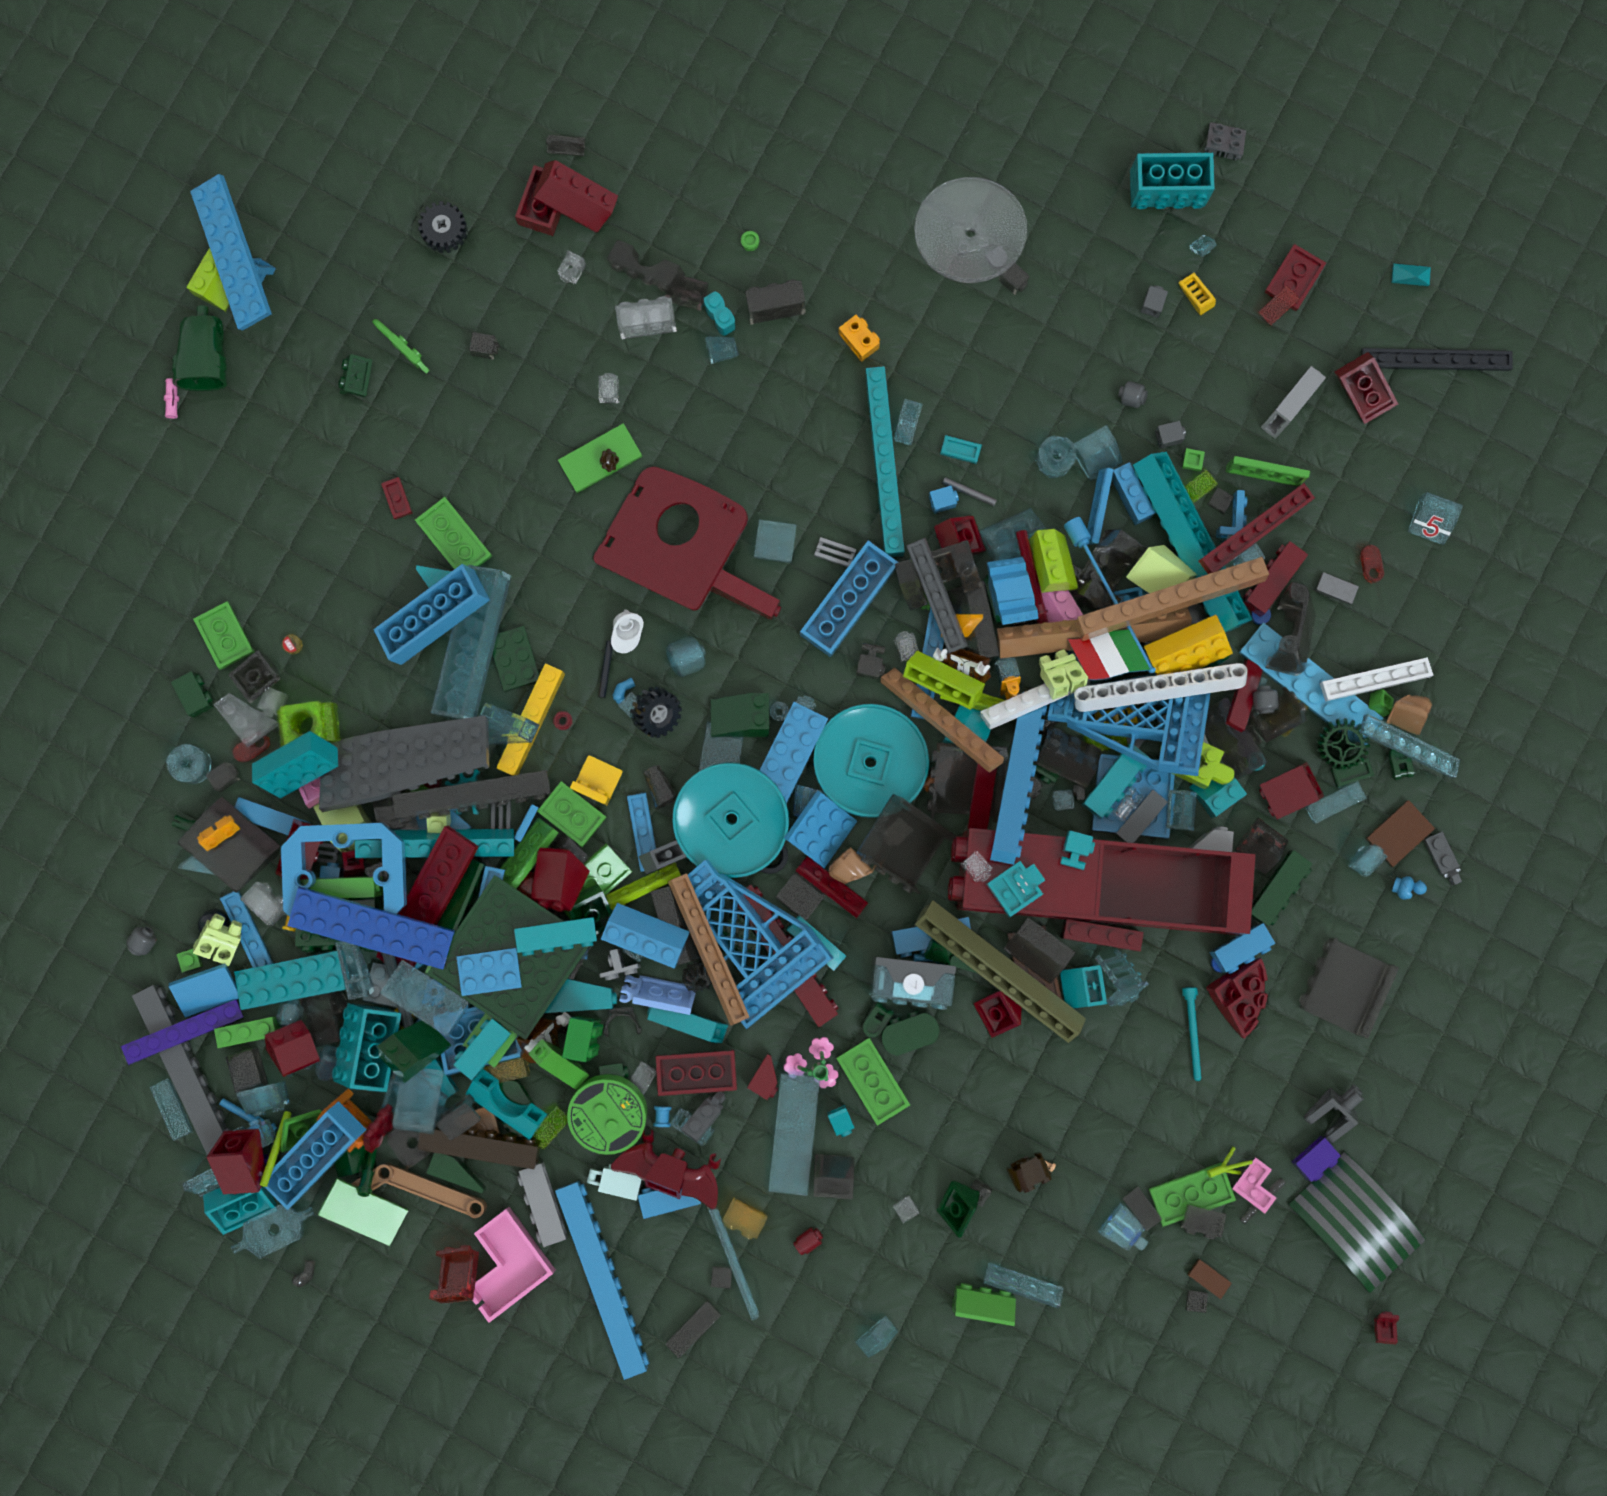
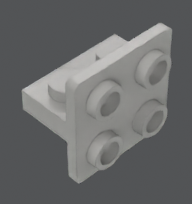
(616, 960)

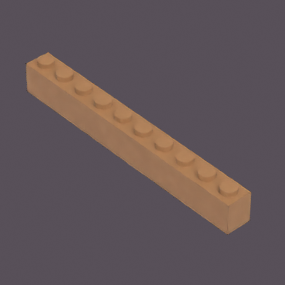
(1172, 598)
(1054, 635)

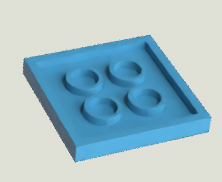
(820, 829)

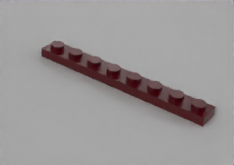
(1256, 529)

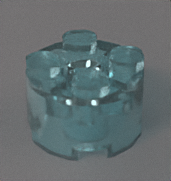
(1056, 446)
(179, 759)

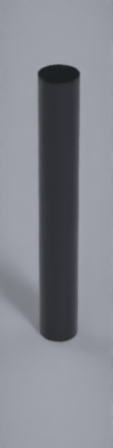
(605, 670)

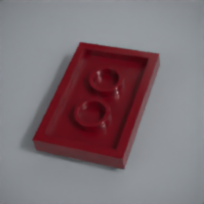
(1298, 272)

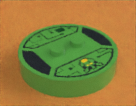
(607, 1114)

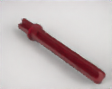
(1026, 553)

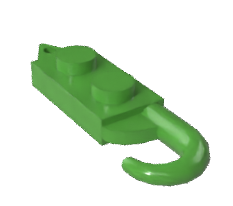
(401, 344)

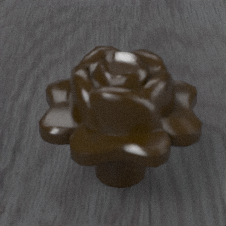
(609, 460)

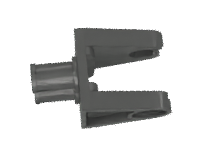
(1344, 1103)

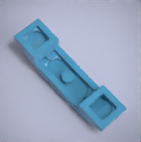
(265, 816)

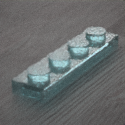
(1023, 1285)

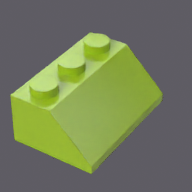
(207, 283)
(1052, 561)

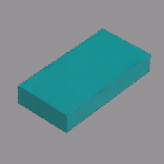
(960, 449)

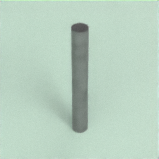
(969, 491)

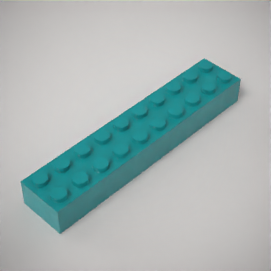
(1186, 531)

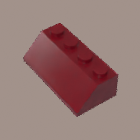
(574, 196)

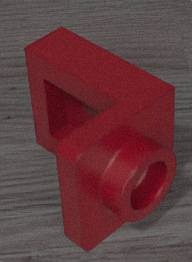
(1386, 1328)

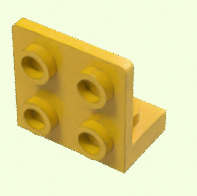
(597, 780)

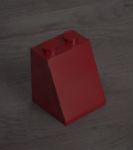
(1291, 791)
(558, 879)
(238, 1161)

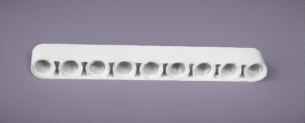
(1231, 677)

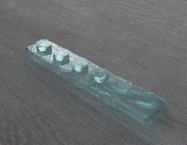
(1410, 746)

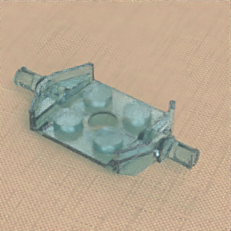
(257, 1232)

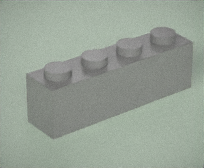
(542, 1204)

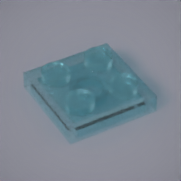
(775, 541)

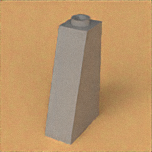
(1293, 402)

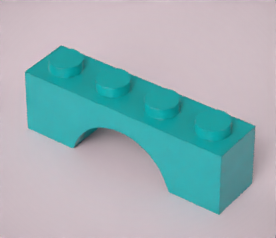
(487, 1093)

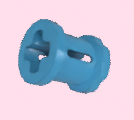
(662, 1116)

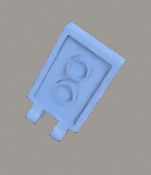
(658, 994)

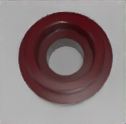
(562, 714)

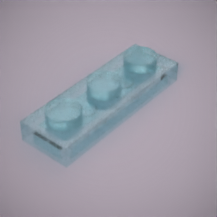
(1335, 802)

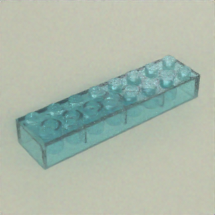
(471, 651)

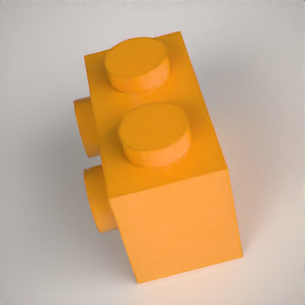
(859, 337)

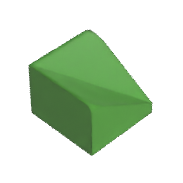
(1381, 702)

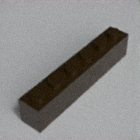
(484, 1146)

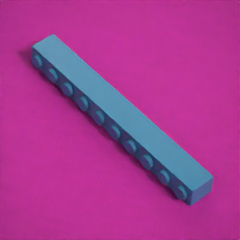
(1017, 786)
(602, 1280)

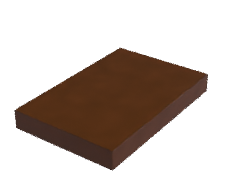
(1400, 832)

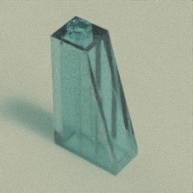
(507, 726)

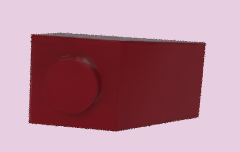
(765, 1079)

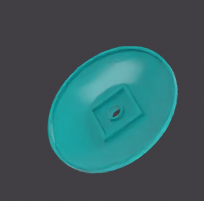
(876, 734)
(731, 847)

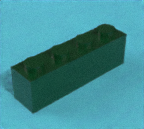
(1280, 887)

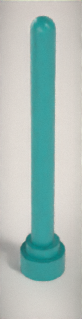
(1190, 995)

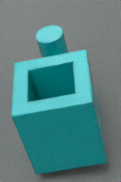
(1077, 845)

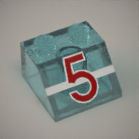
(1434, 518)

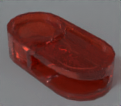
(1371, 559)
(245, 754)

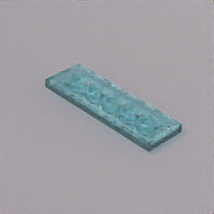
(794, 1134)

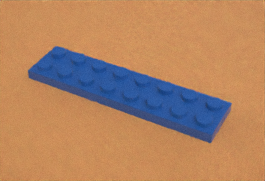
(370, 928)

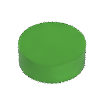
(750, 240)

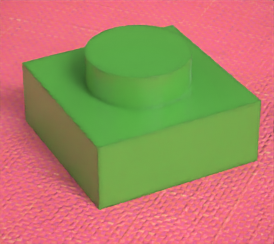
(1193, 459)
(189, 961)

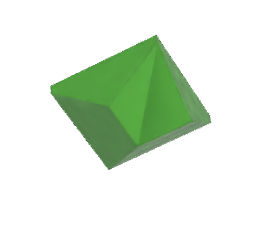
(296, 1128)

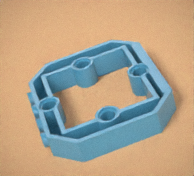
(393, 860)

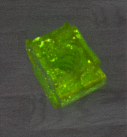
(324, 721)

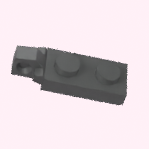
(1443, 857)
(704, 1117)

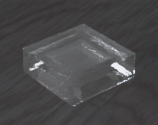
(906, 1209)

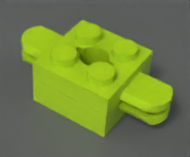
(1210, 768)

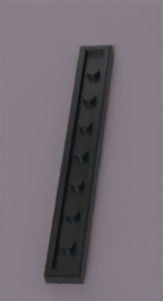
(1442, 359)

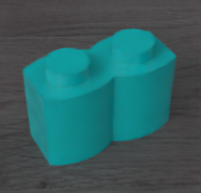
(719, 313)

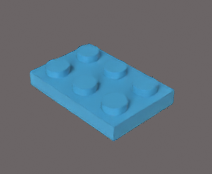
(489, 971)

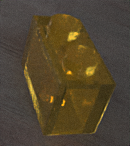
(509, 1070)
(744, 1218)

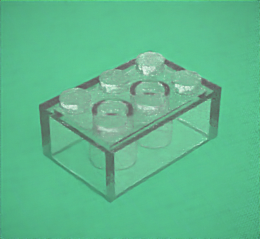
(645, 317)

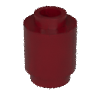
(808, 1241)

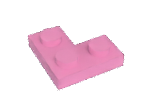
(1250, 1186)

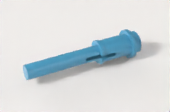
(241, 1113)

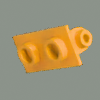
(1010, 687)
(211, 838)

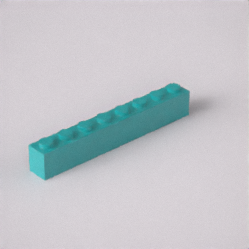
(420, 843)

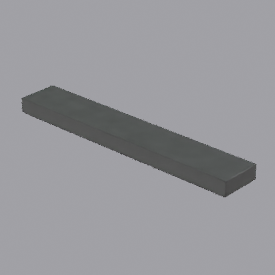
(937, 595)

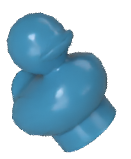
(1404, 887)

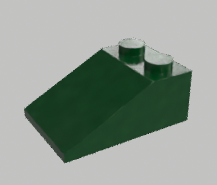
(740, 716)
(412, 1049)

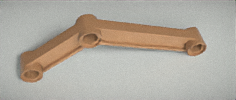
(427, 1189)

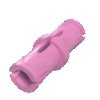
(171, 400)

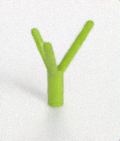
(1228, 1169)

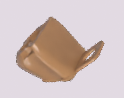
(1410, 713)
(849, 867)

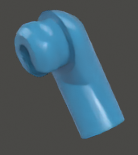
(620, 689)

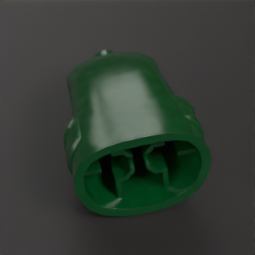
(200, 353)

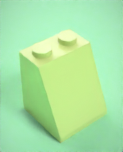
(1159, 570)
(347, 815)

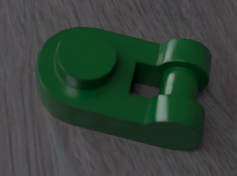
(1397, 758)
(873, 1027)

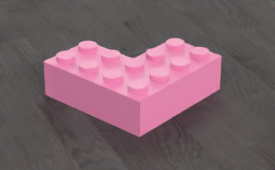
(518, 1262)

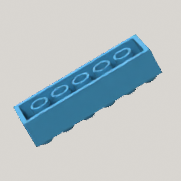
(849, 599)
(431, 614)
(793, 748)
(314, 1155)

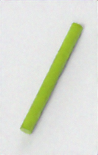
(274, 1152)

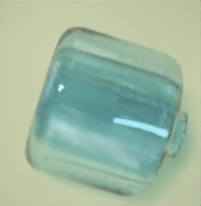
(686, 656)

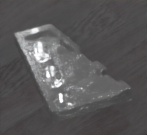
(244, 720)

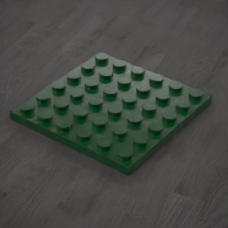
(491, 928)

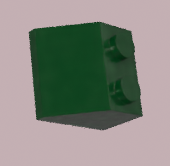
(592, 904)

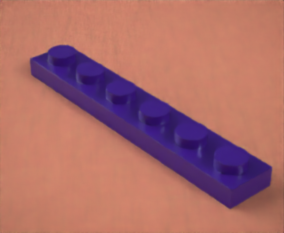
(181, 1032)

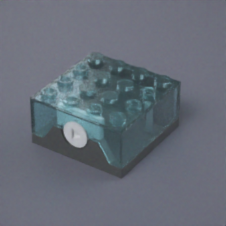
(912, 982)

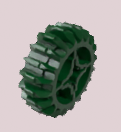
(1334, 743)

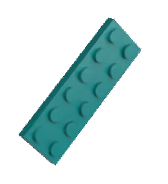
(289, 980)

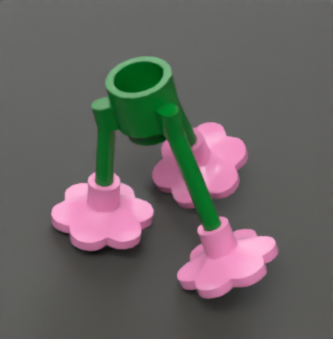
(825, 1073)

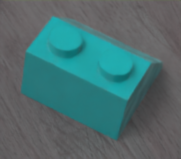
(1218, 797)

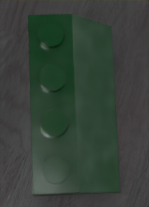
(464, 896)

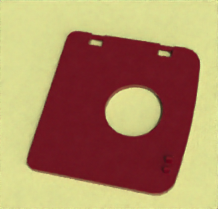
(679, 571)

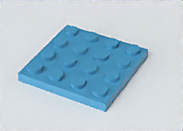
(1145, 783)

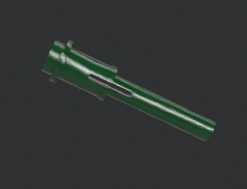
(364, 1188)

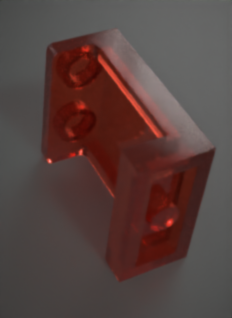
(456, 1275)

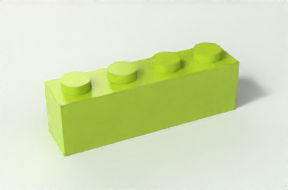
(943, 680)

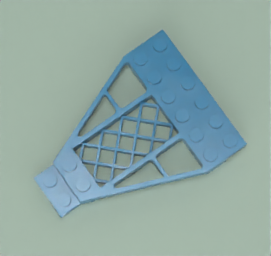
(1180, 739)
(784, 969)

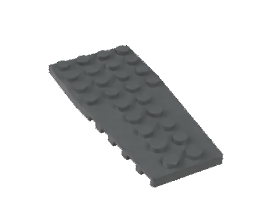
(403, 758)

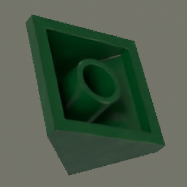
(352, 1162)
(958, 1206)

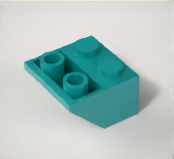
(1083, 986)

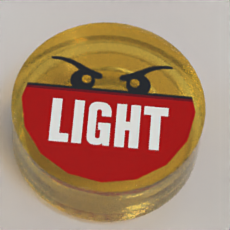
(291, 644)

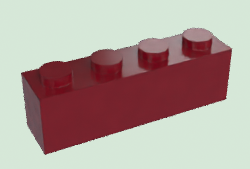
(1280, 572)
(1102, 935)

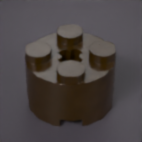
(1029, 1172)

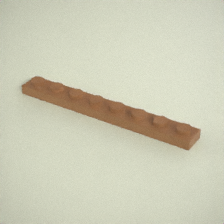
(942, 720)
(708, 949)

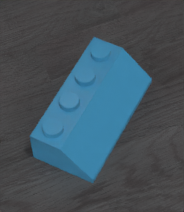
(645, 935)

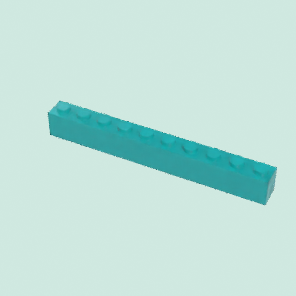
(884, 461)

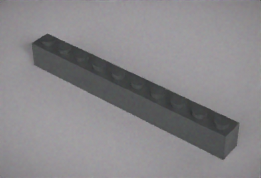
(183, 1068)

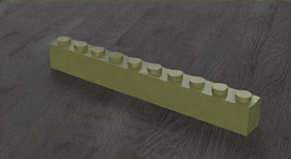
(1000, 971)

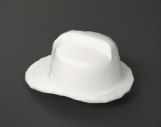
(626, 631)

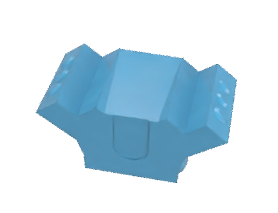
(1011, 591)

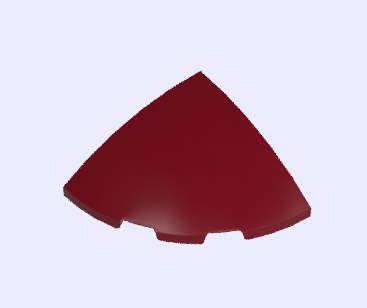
(1241, 996)

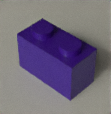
(1316, 1159)

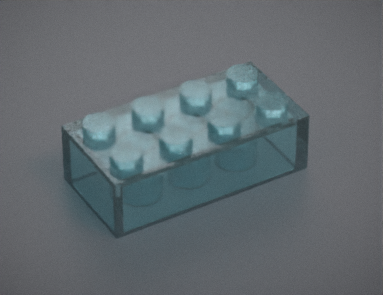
(425, 998)

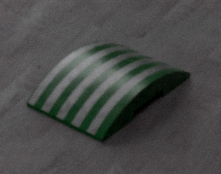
(1358, 1221)

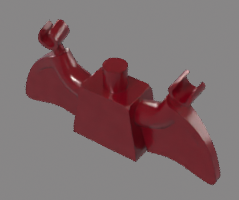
(670, 1173)

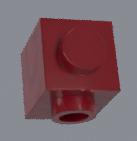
(352, 866)

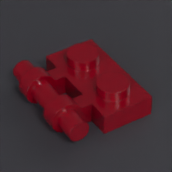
(378, 1129)

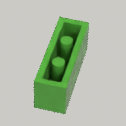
(245, 1032)

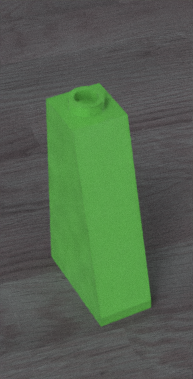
(347, 887)
(550, 1058)

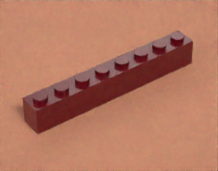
(809, 992)

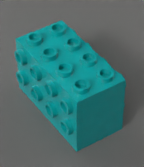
(1172, 180)
(357, 1056)

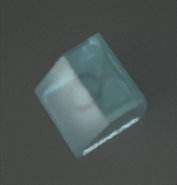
(1098, 452)
(264, 1098)

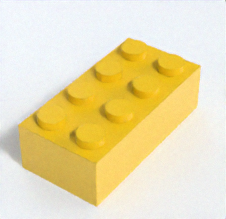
(1190, 647)

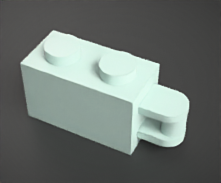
(616, 1183)

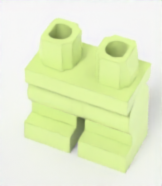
(1062, 674)
(218, 940)

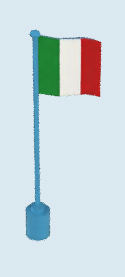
(1111, 652)

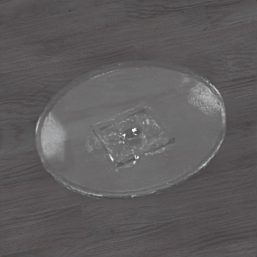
(973, 206)

